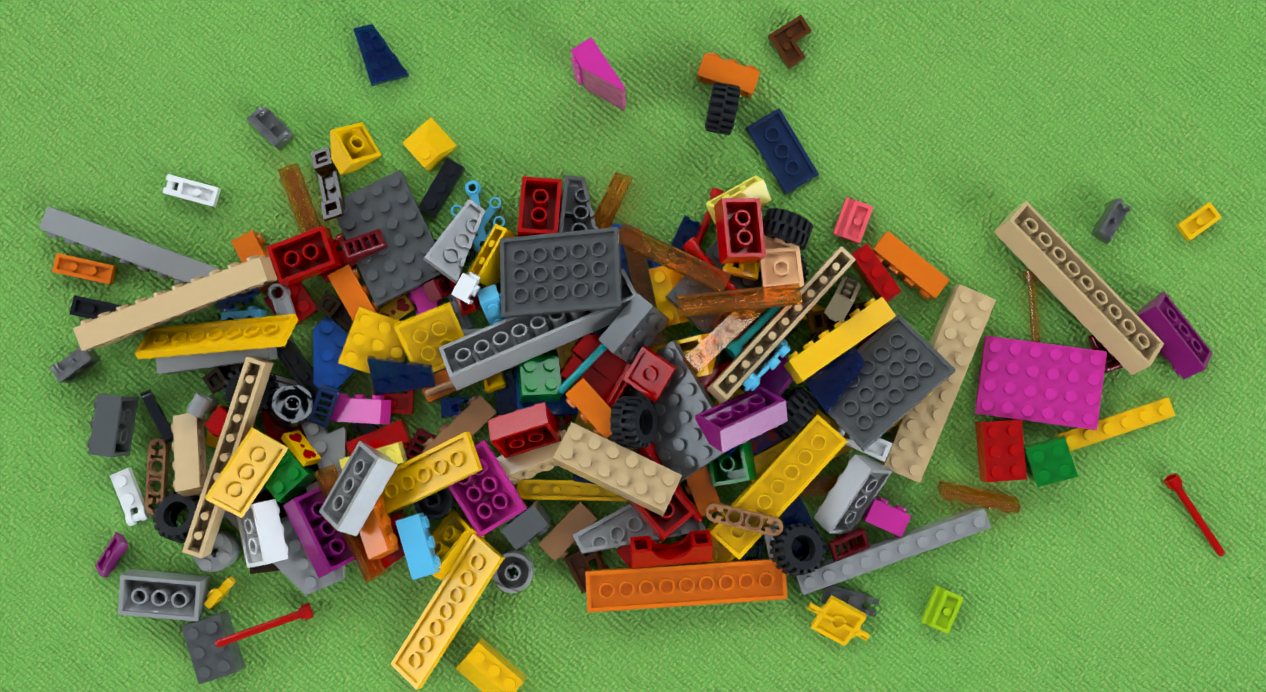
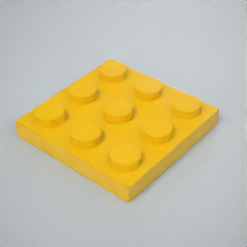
(427, 332)
(371, 336)

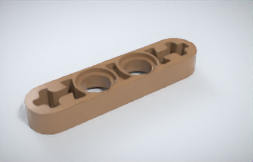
(152, 475)
(744, 517)

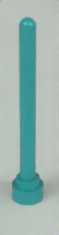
(735, 347)
(582, 368)

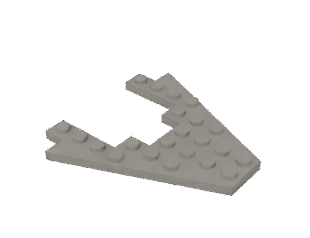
(298, 566)

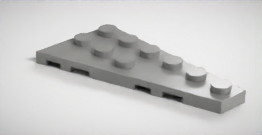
(618, 528)

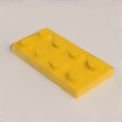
(246, 472)

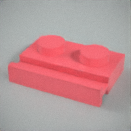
(852, 220)

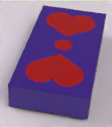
(765, 440)

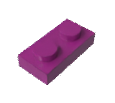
(111, 555)

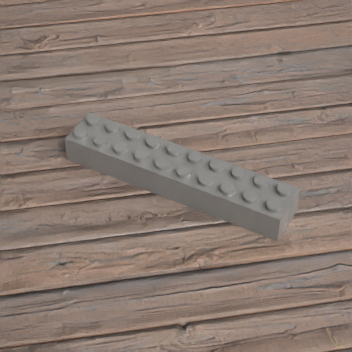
(522, 339)

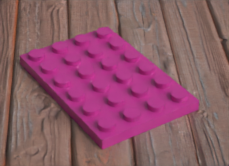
(1040, 382)

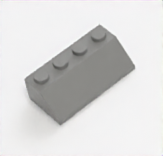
(357, 489)
(852, 494)
(162, 595)

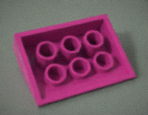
(596, 74)
(487, 495)

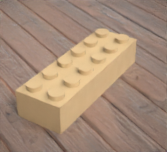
(616, 469)

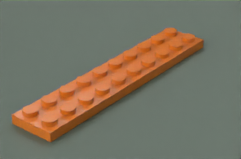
(684, 585)

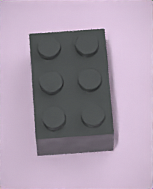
(634, 328)
(113, 425)
(527, 524)
(207, 659)

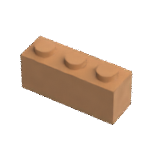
(560, 537)

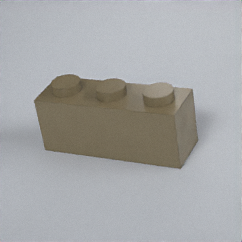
(842, 299)

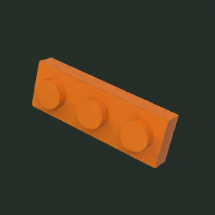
(84, 268)

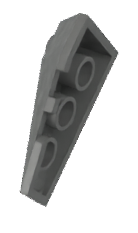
(576, 206)

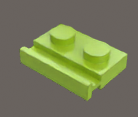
(941, 609)

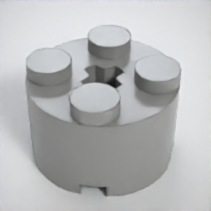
(229, 549)
(523, 564)

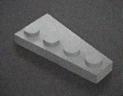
(453, 245)

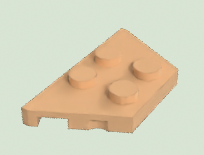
(781, 263)

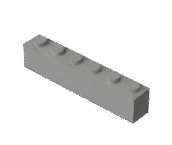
(192, 362)

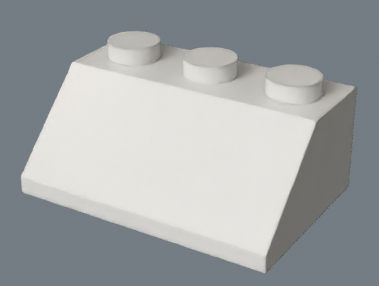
(262, 534)

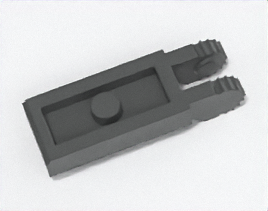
(851, 597)

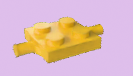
(838, 620)

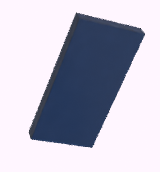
(782, 151)

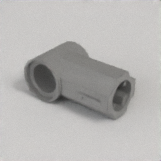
(283, 304)
(202, 405)

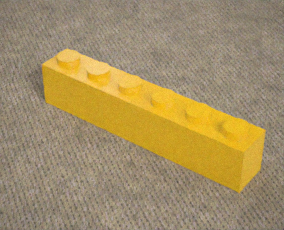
(839, 340)

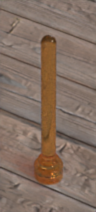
(1030, 279)

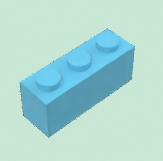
(418, 546)

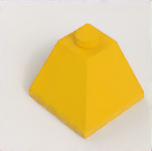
(429, 144)
(352, 148)

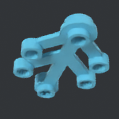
(486, 217)
(754, 380)

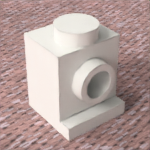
(467, 287)

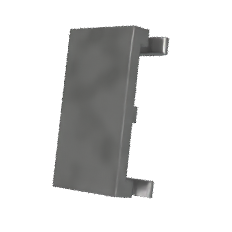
(270, 127)
(1110, 220)
(74, 365)

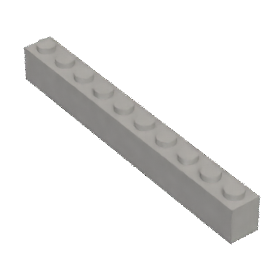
(121, 245)
(896, 549)

